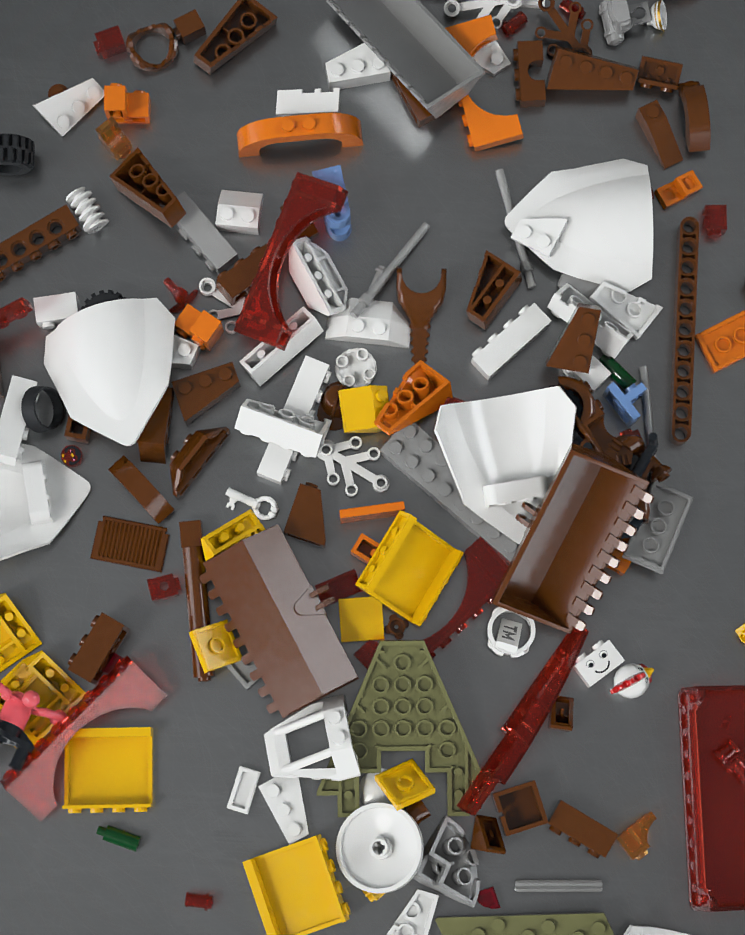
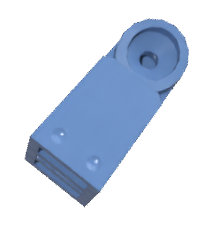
(338, 223)

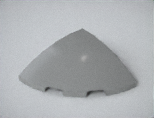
(450, 864)

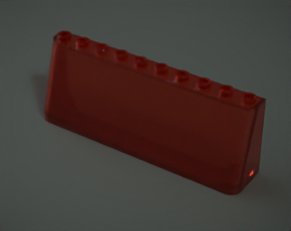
(713, 797)

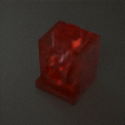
(715, 220)
(155, 587)

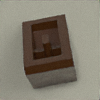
(562, 714)
(487, 835)

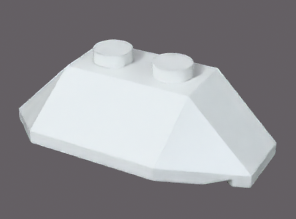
(317, 277)
(375, 325)

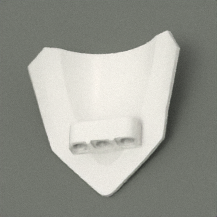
(606, 225)
(113, 364)
(506, 451)
(36, 501)

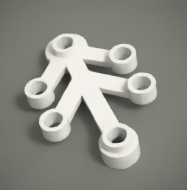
(487, 6)
(224, 313)
(350, 464)

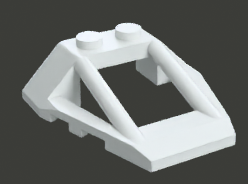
(334, 713)

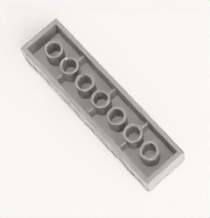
(425, 465)

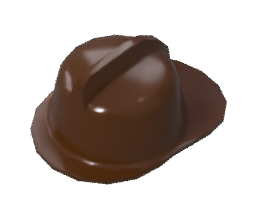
(330, 406)

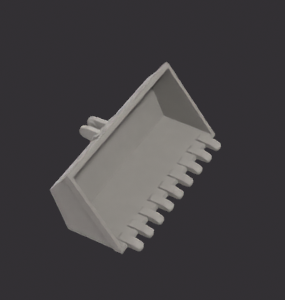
(414, 49)

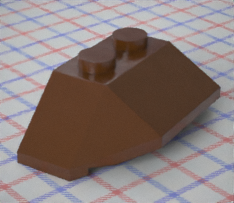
(194, 456)

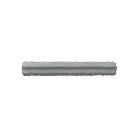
(558, 885)

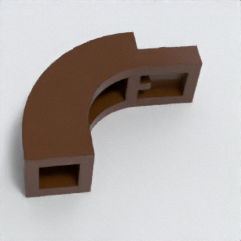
(696, 116)
(141, 489)

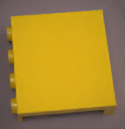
(409, 569)
(109, 770)
(297, 888)

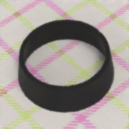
(29, 412)

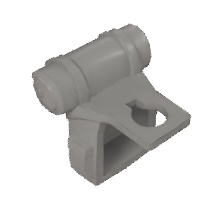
(617, 18)

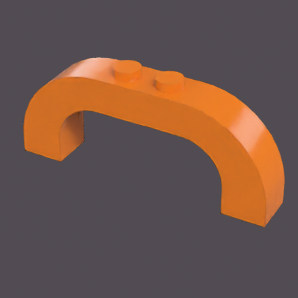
(299, 128)

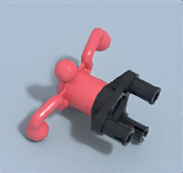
(13, 720)

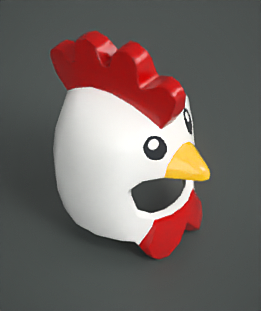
(632, 680)

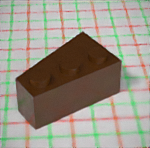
(204, 390)

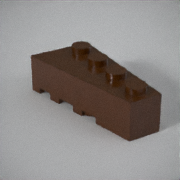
(236, 31)
(588, 72)
(146, 188)

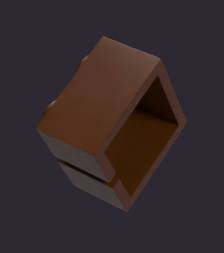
(520, 808)

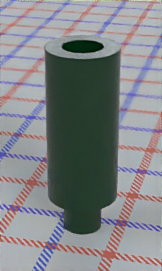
(618, 374)
(119, 837)

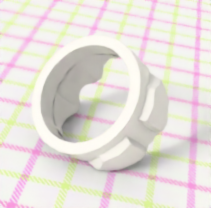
(491, 642)

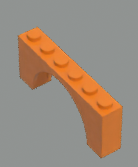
(485, 128)

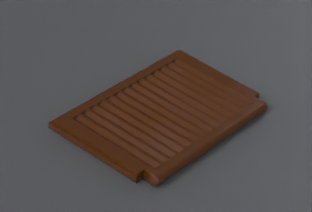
(130, 543)

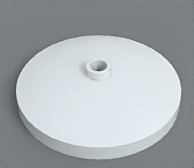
(360, 845)

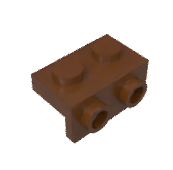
(659, 73)

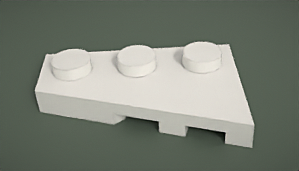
(69, 106)
(625, 308)
(287, 806)

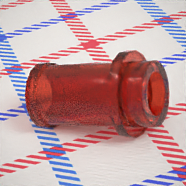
(565, 6)
(510, 26)
(199, 901)

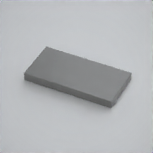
(656, 540)

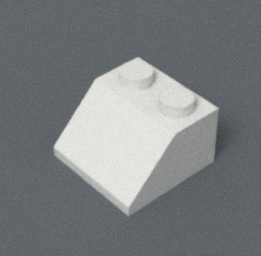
(239, 212)

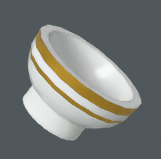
(658, 15)

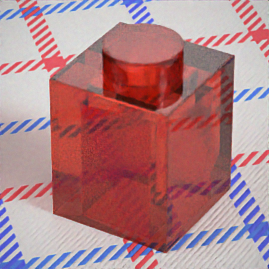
(110, 42)

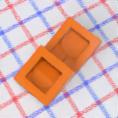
(678, 190)

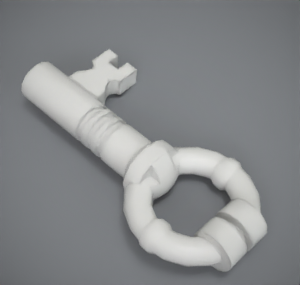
(254, 503)

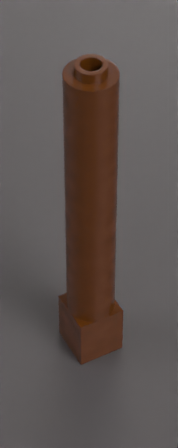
(196, 591)

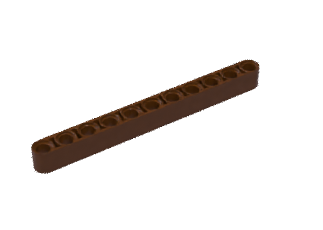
(688, 321)

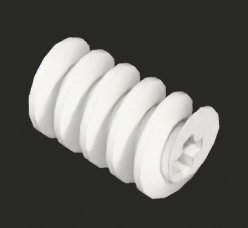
(86, 211)

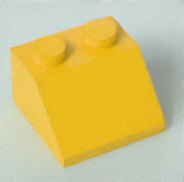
(361, 407)

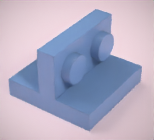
(623, 402)

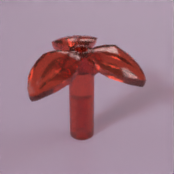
(180, 295)

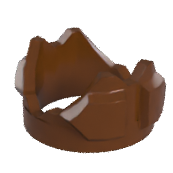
(161, 28)

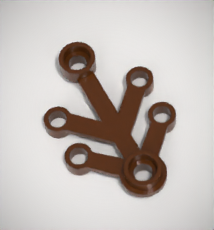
(567, 32)

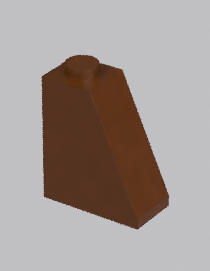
(306, 516)

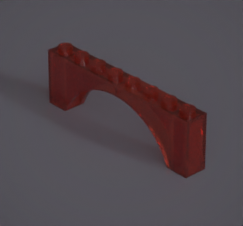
(306, 203)
(484, 575)
(120, 689)

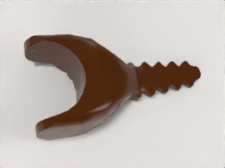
(420, 310)

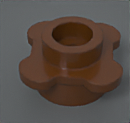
(394, 620)

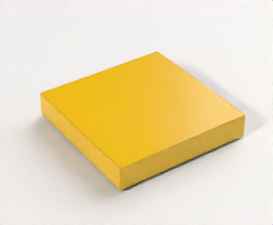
(361, 619)
(215, 646)
(404, 784)

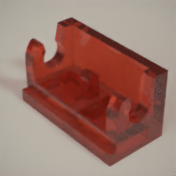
(340, 586)

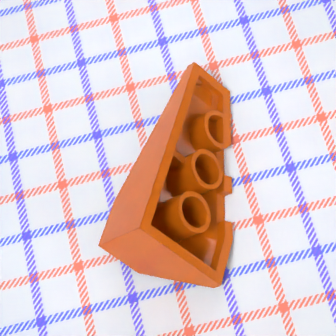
(415, 398)

